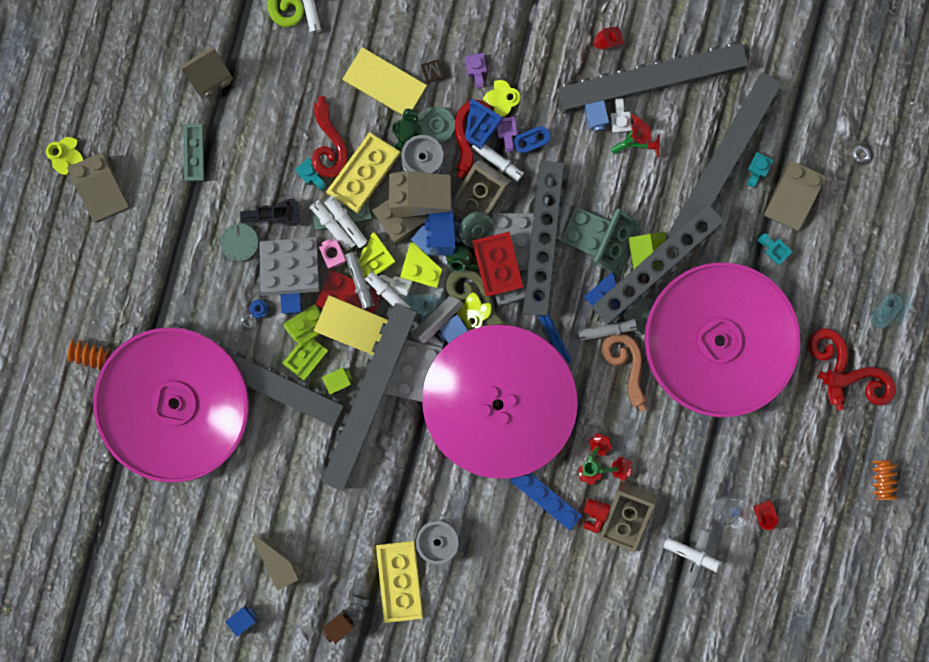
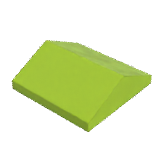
(643, 246)

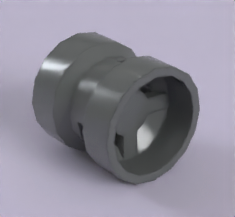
(357, 609)

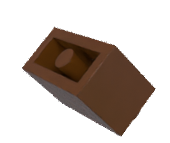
(338, 627)

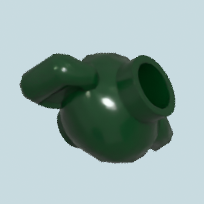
(406, 127)
(462, 259)

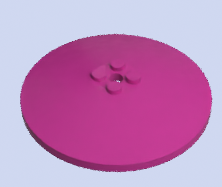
(757, 332)
(506, 366)
(136, 410)

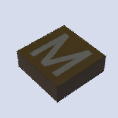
(432, 71)

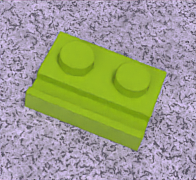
(302, 325)
(305, 358)

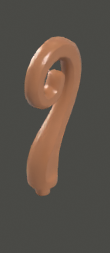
(634, 388)

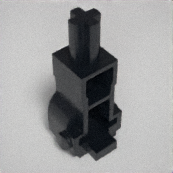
(267, 214)

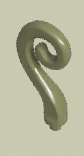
(476, 278)

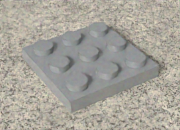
(520, 230)
(289, 266)
(412, 370)

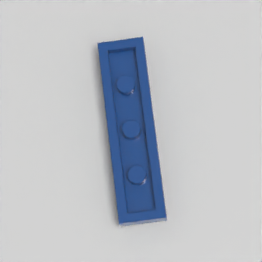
(547, 500)

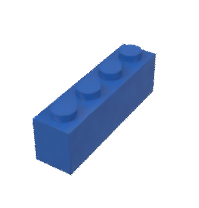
(440, 233)

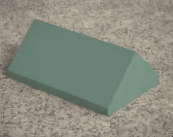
(615, 244)

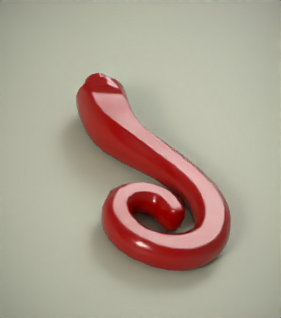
(321, 114)
(466, 157)
(842, 380)
(835, 394)

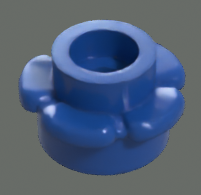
(253, 309)

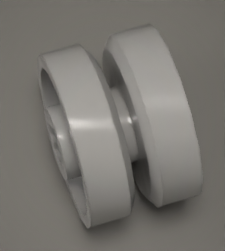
(422, 147)
(437, 553)

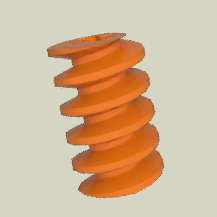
(87, 355)
(884, 480)

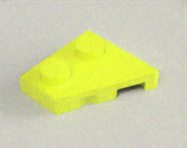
(375, 257)
(420, 268)

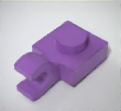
(476, 67)
(506, 131)

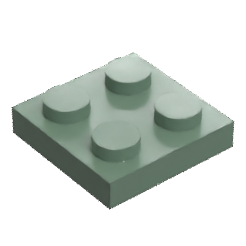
(585, 231)

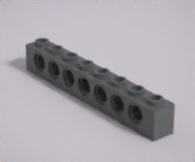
(546, 170)
(706, 215)

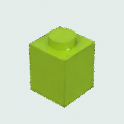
(337, 380)

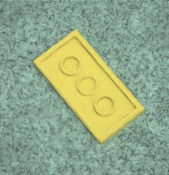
(384, 82)
(363, 172)
(349, 324)
(399, 581)

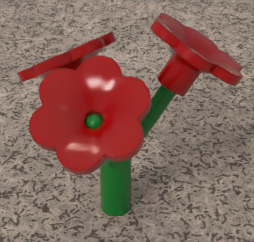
(641, 133)

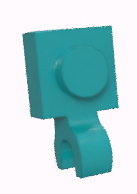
(759, 167)
(309, 174)
(777, 250)

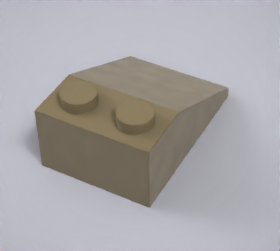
(207, 73)
(98, 186)
(479, 191)
(419, 193)
(794, 195)
(397, 227)
(628, 516)
(280, 565)

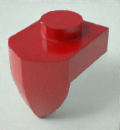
(608, 38)
(766, 515)

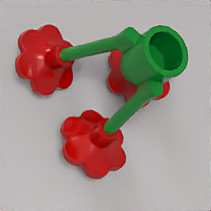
(592, 470)

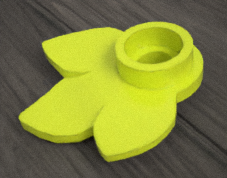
(499, 98)
(67, 154)
(474, 309)

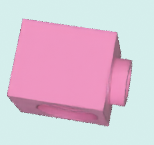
(336, 261)

